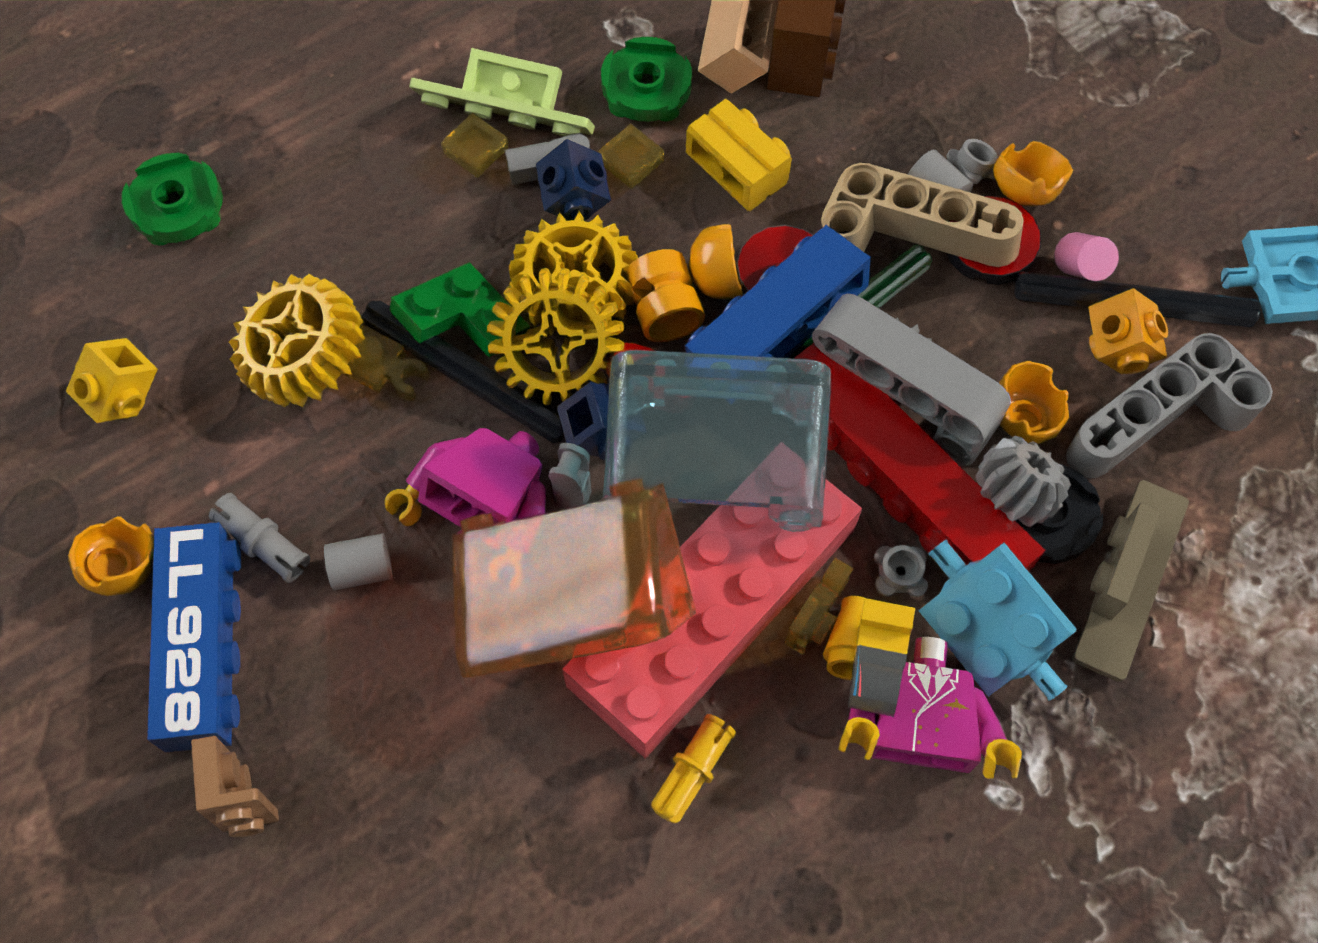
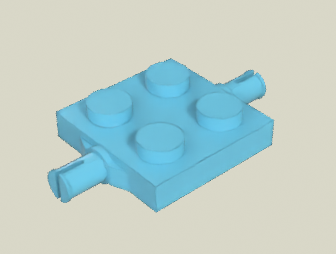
(1280, 272)
(997, 620)

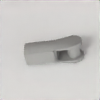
(523, 160)
(571, 477)

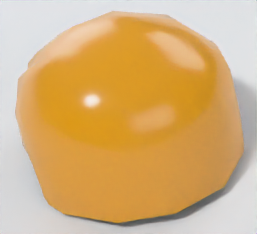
(1032, 174)
(714, 263)
(1036, 406)
(112, 557)

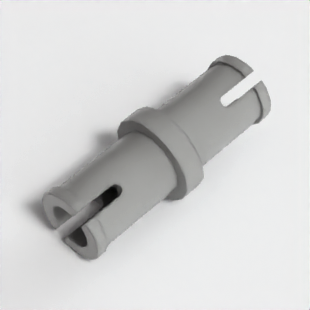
(259, 537)

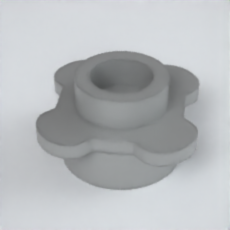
(974, 160)
(911, 560)

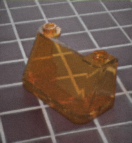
(568, 582)

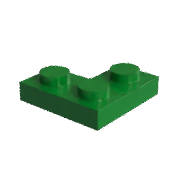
(452, 300)

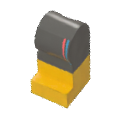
(880, 656)

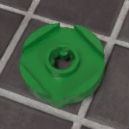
(646, 101)
(178, 221)

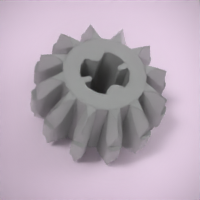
(1022, 481)

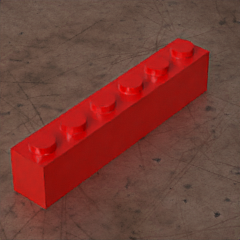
(914, 473)

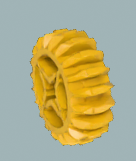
(581, 249)
(532, 342)
(286, 348)

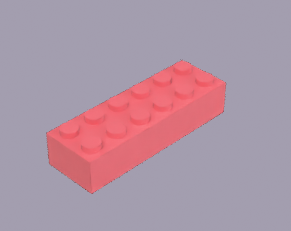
(740, 580)

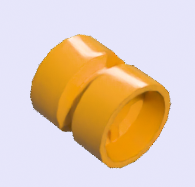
(664, 296)

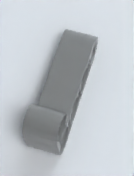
(916, 374)
(1191, 383)

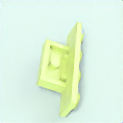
(509, 88)

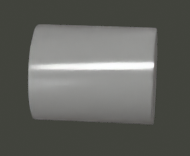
(938, 169)
(358, 561)

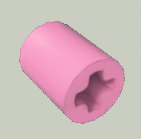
(1086, 256)

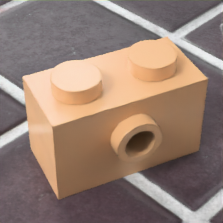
(738, 41)

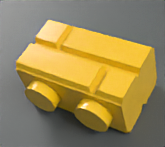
(738, 154)

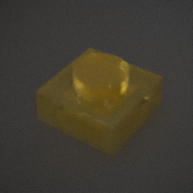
(474, 145)
(631, 156)

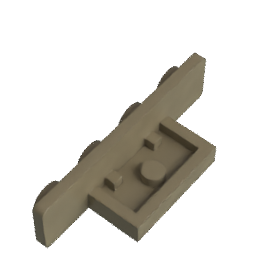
(1129, 580)

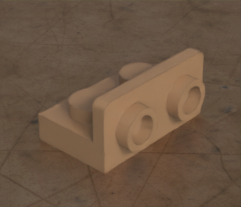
(226, 791)

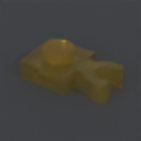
(383, 363)
(814, 618)

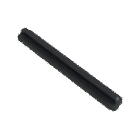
(1170, 302)
(468, 373)

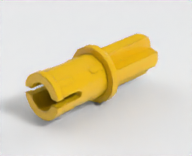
(692, 769)

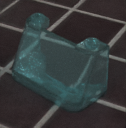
(722, 430)

